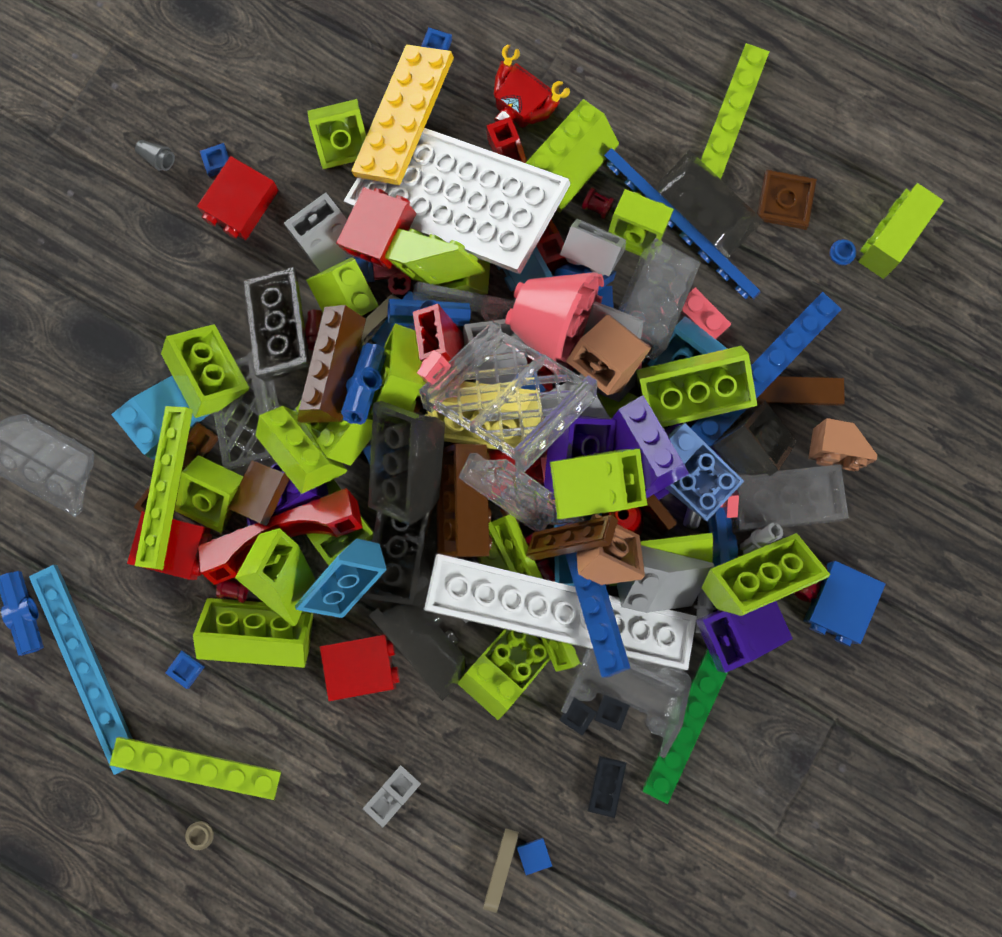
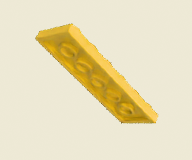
(402, 114)

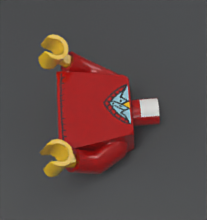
(522, 94)

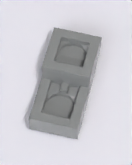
(391, 796)

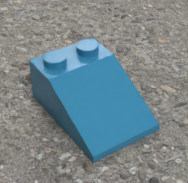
(144, 414)

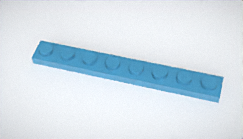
(80, 659)

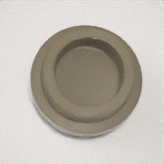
(199, 835)

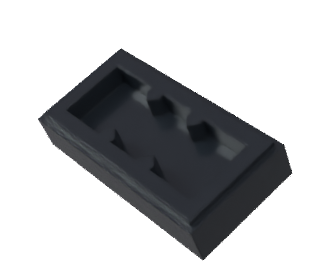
(607, 786)

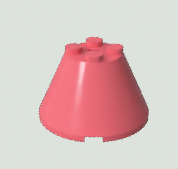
(554, 312)

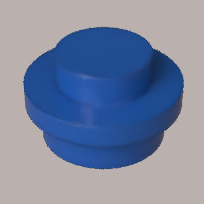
(842, 252)

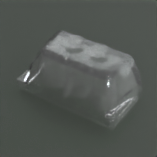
(45, 462)

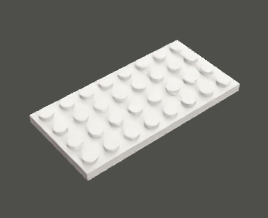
(475, 198)

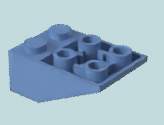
(709, 477)

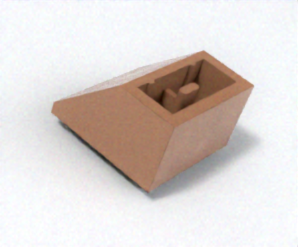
(608, 355)
(840, 444)

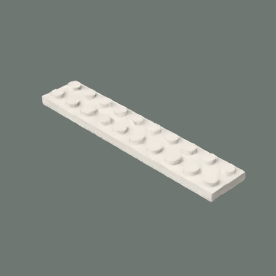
(551, 611)

